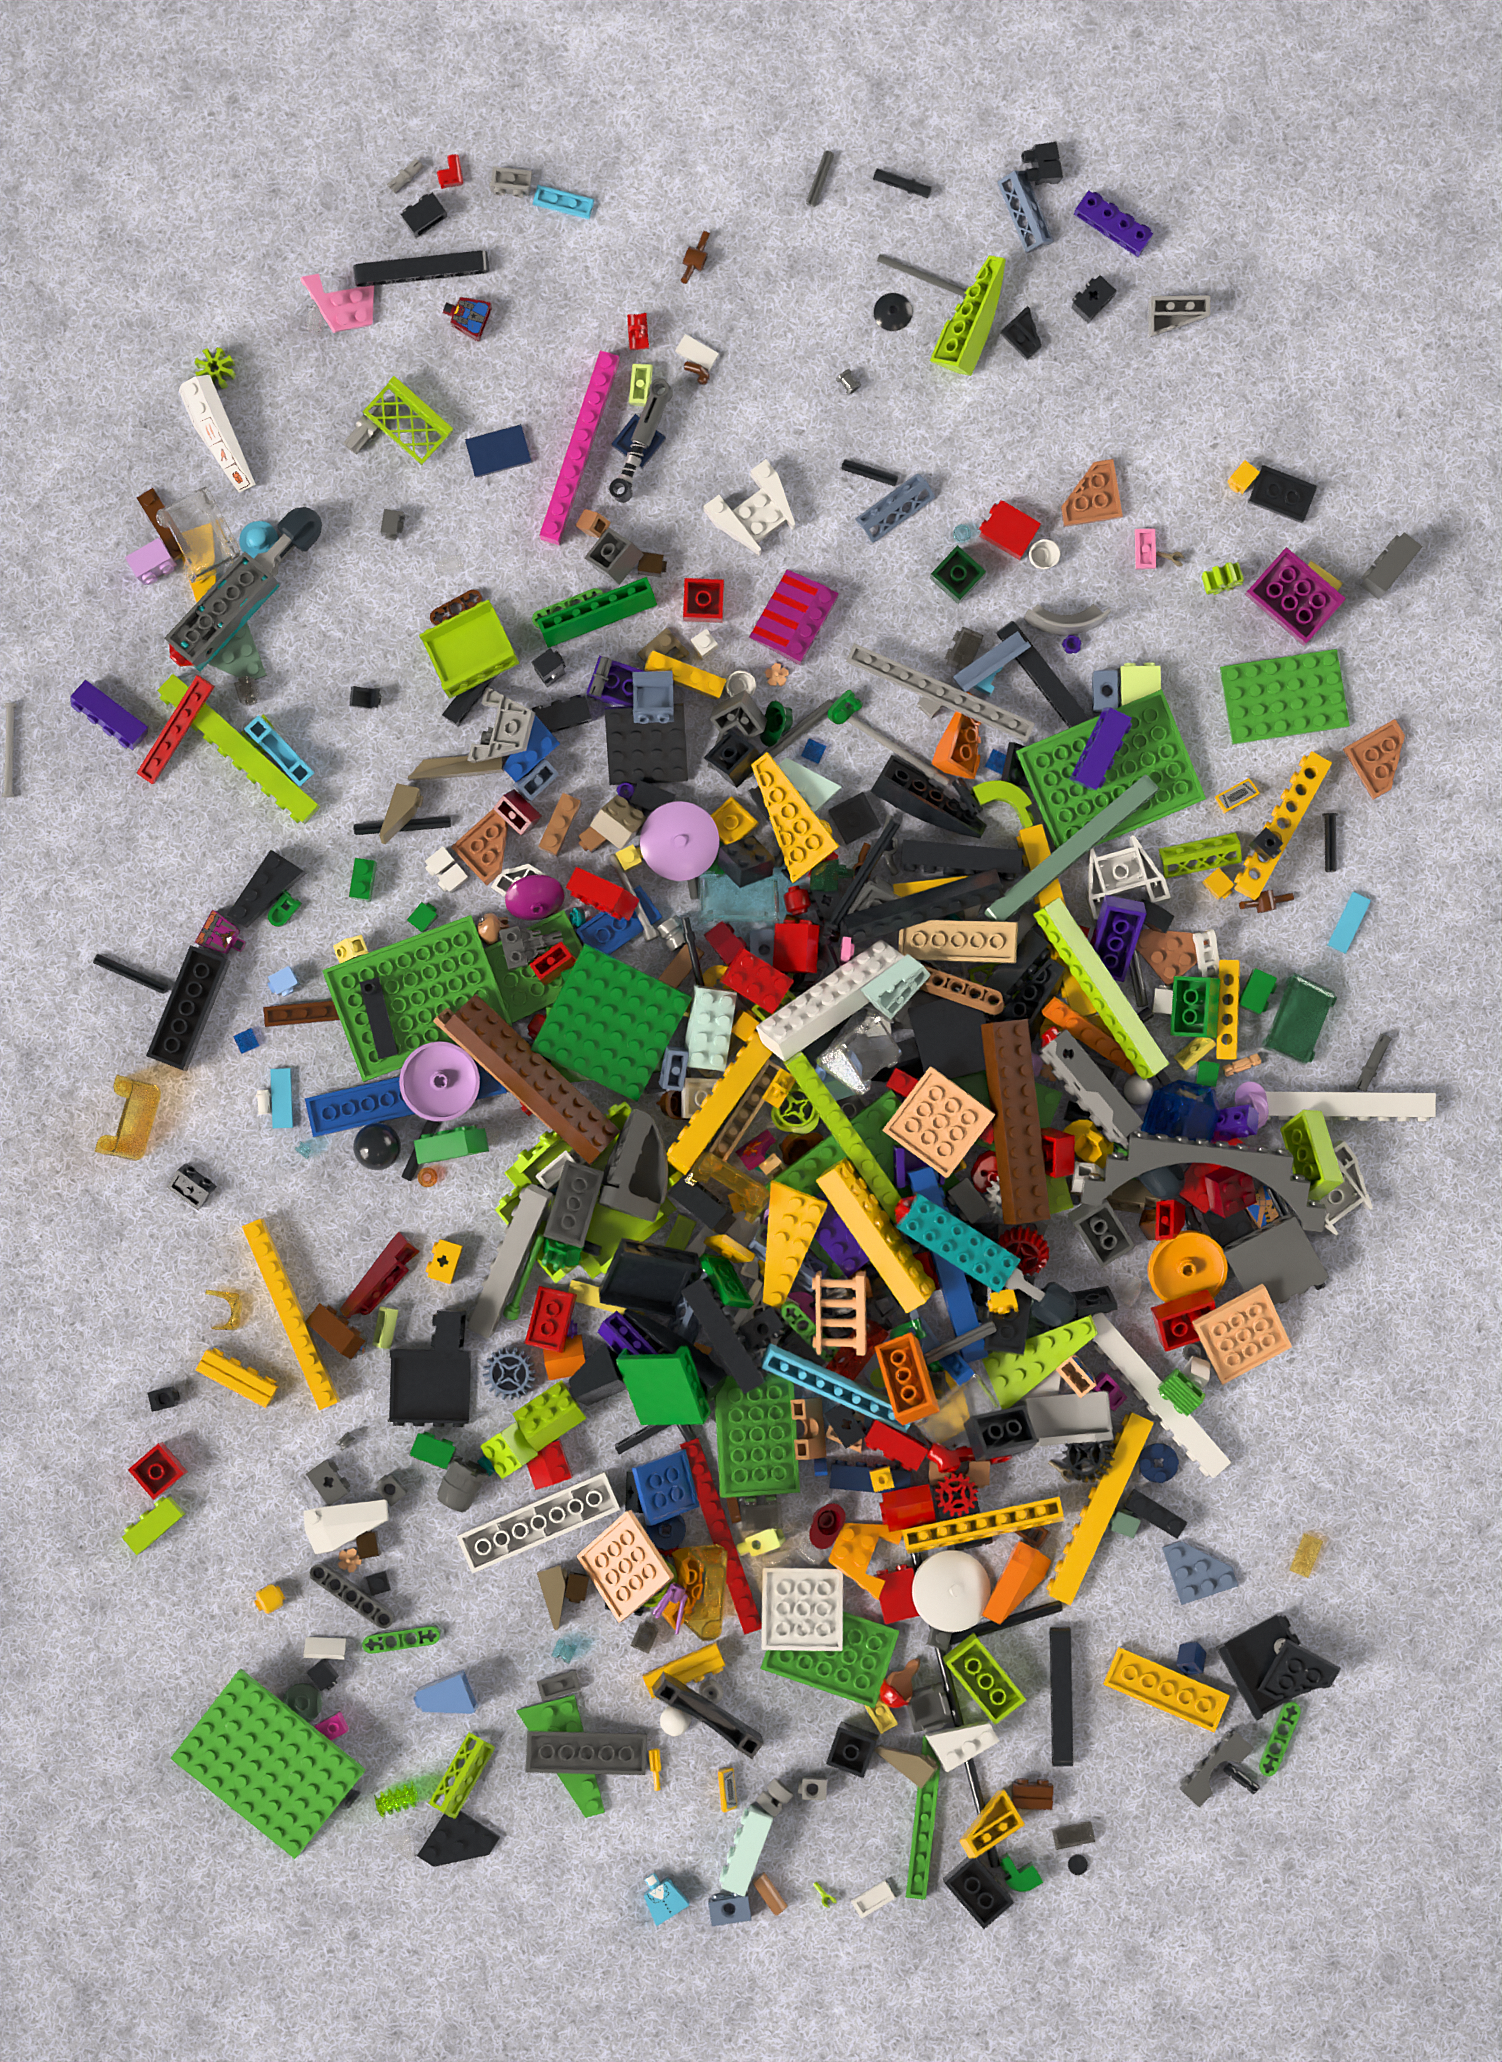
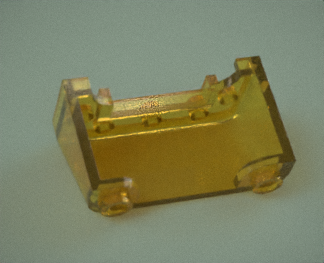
(135, 1121)
(754, 1192)
(708, 1617)

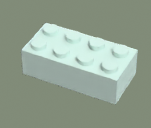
(710, 1027)
(745, 1853)

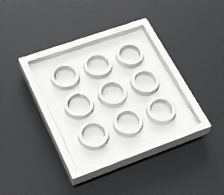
(802, 1609)

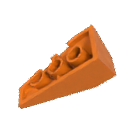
(958, 747)
(1020, 1575)

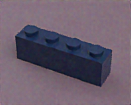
(858, 1478)

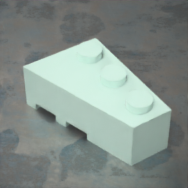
(811, 786)
(896, 985)

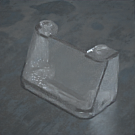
(200, 534)
(860, 1054)
(955, 1409)

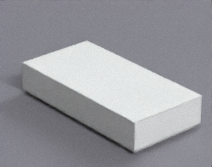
(697, 352)
(324, 1648)
(873, 1899)

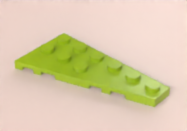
(1017, 1375)

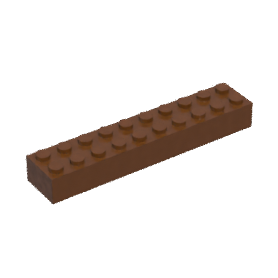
(532, 1078)
(1015, 1122)

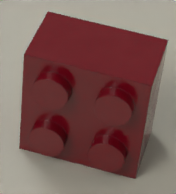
(1229, 1191)

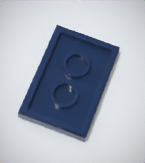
(498, 451)

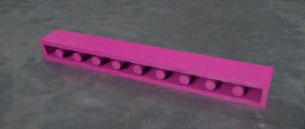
(579, 447)

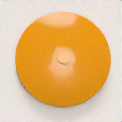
(1187, 1266)

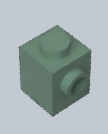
(1124, 1523)

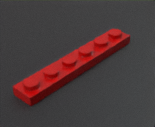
(175, 729)

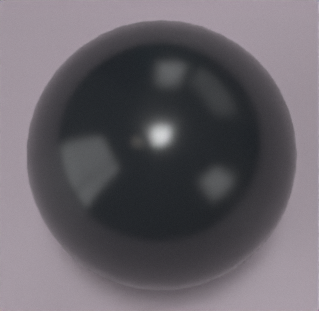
(377, 1146)

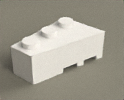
(961, 1743)

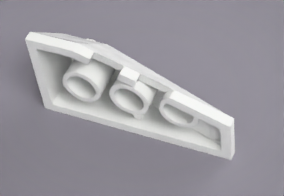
(338, 1524)

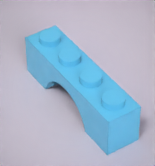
(279, 750)

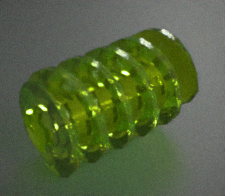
(397, 1800)

